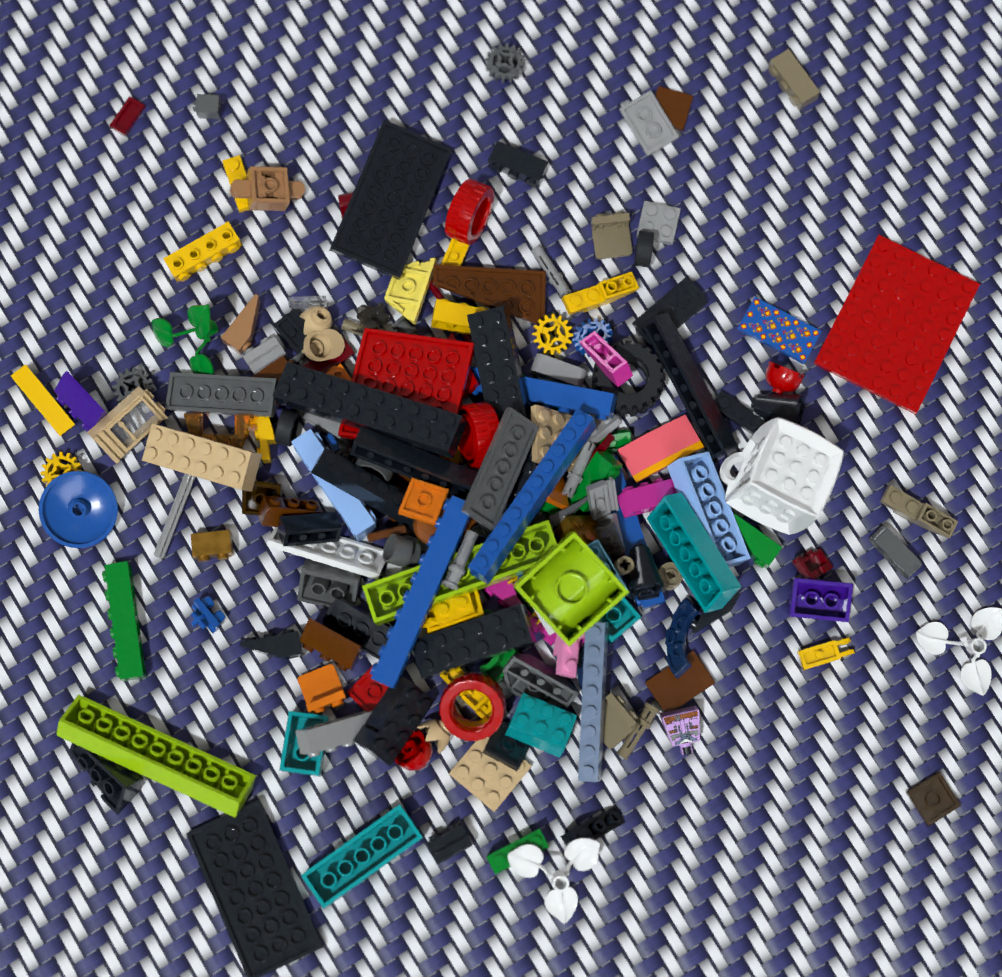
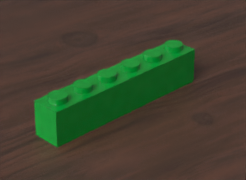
(125, 621)

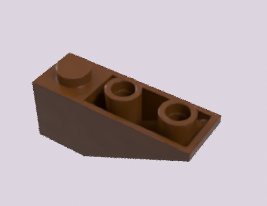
(274, 507)

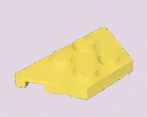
(410, 290)

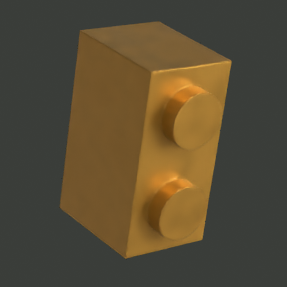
(212, 545)

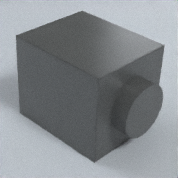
(207, 106)

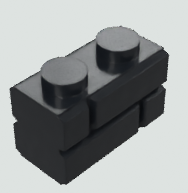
(449, 843)

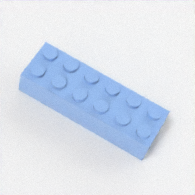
(703, 490)
(350, 509)

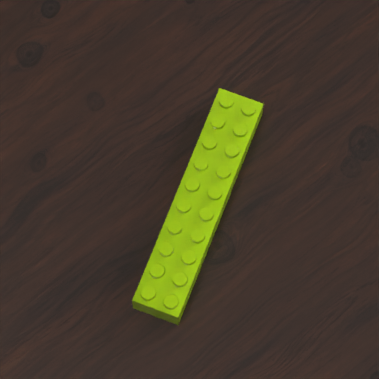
(387, 594)
(156, 755)

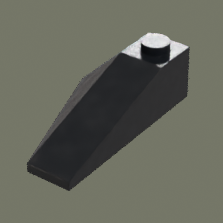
(114, 781)

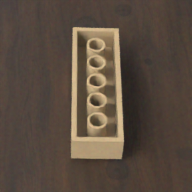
(201, 457)

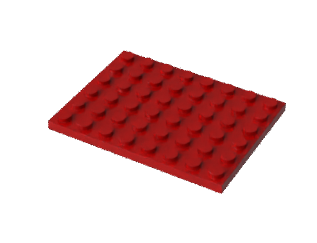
(896, 324)

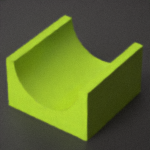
(570, 588)

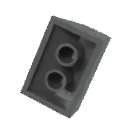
(323, 583)

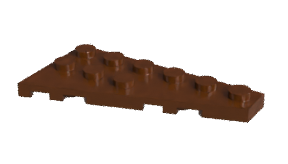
(495, 287)

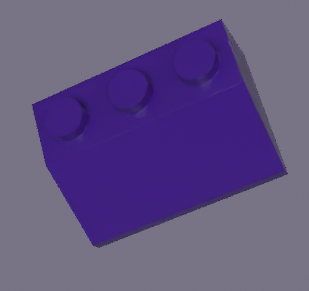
(79, 401)
(820, 599)

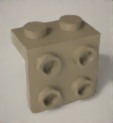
(611, 235)
(617, 721)

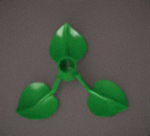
(204, 328)

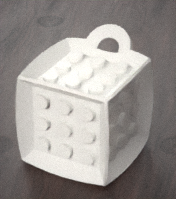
(783, 476)

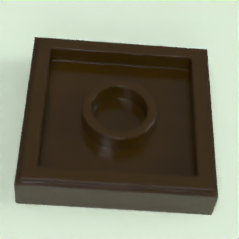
(933, 799)

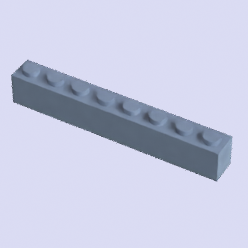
(593, 703)

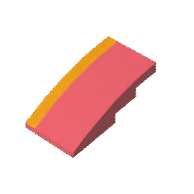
(660, 448)

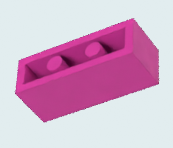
(644, 497)

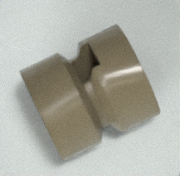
(670, 576)

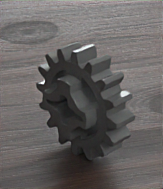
(506, 55)
(136, 380)

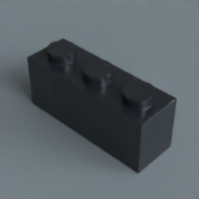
(517, 164)
(309, 529)

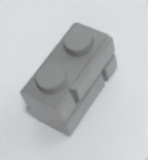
(264, 354)

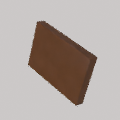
(673, 691)

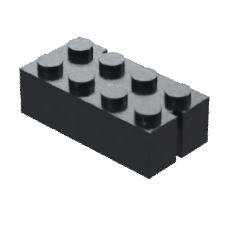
(396, 720)

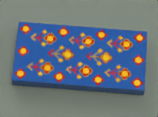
(779, 330)

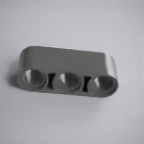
(895, 552)

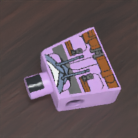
(682, 727)

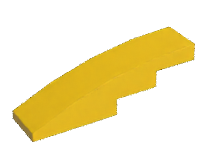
(42, 400)
(474, 699)

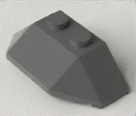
(533, 677)

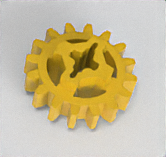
(544, 331)
(58, 466)

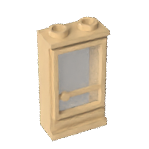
(127, 423)

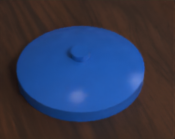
(78, 509)

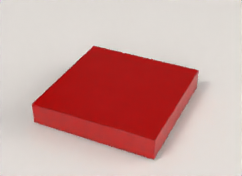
(367, 692)

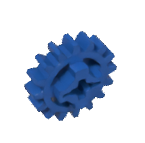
(600, 328)

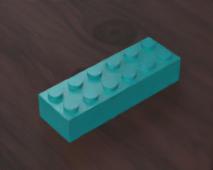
(693, 552)
(362, 856)

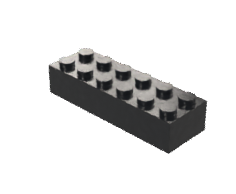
(474, 641)

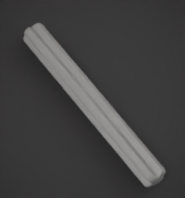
(174, 516)

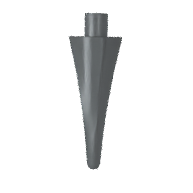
(569, 511)

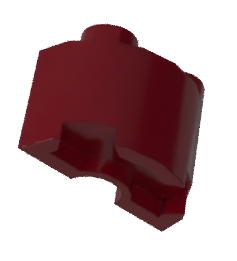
(812, 564)

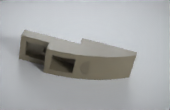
(918, 513)

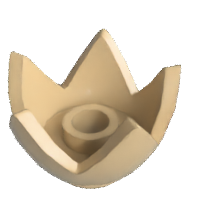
(313, 322)
(436, 731)

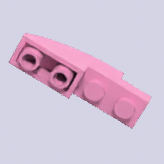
(566, 657)

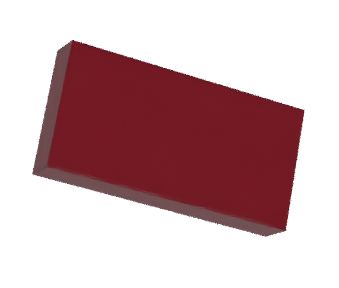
(127, 116)

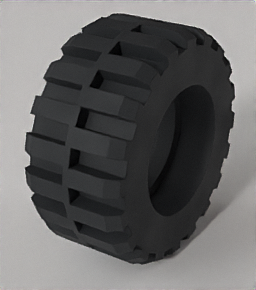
(654, 374)

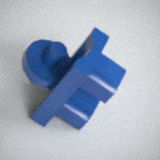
(204, 617)

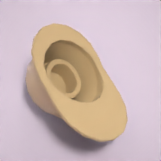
(323, 345)

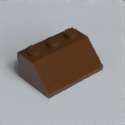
(330, 645)

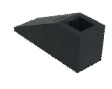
(709, 618)
(280, 646)
(596, 826)

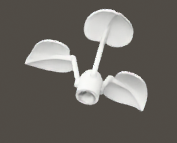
(988, 625)
(562, 899)

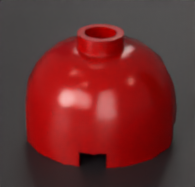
(782, 378)
(415, 752)

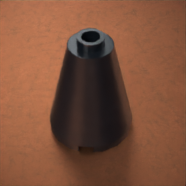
(779, 405)
(645, 577)

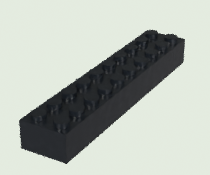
(501, 372)
(370, 408)

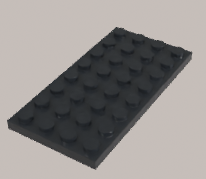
(390, 199)
(254, 890)

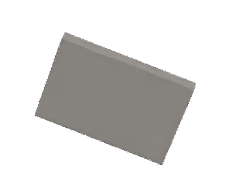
(649, 123)

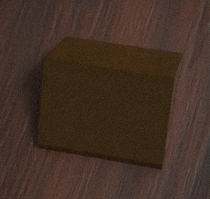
(252, 500)

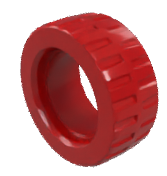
(469, 211)
(479, 432)
(465, 728)

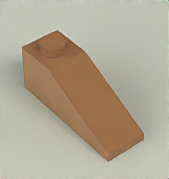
(241, 331)

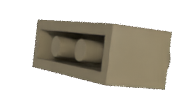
(793, 79)

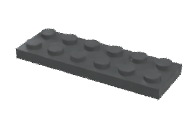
(221, 394)
(500, 468)

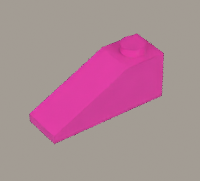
(607, 359)

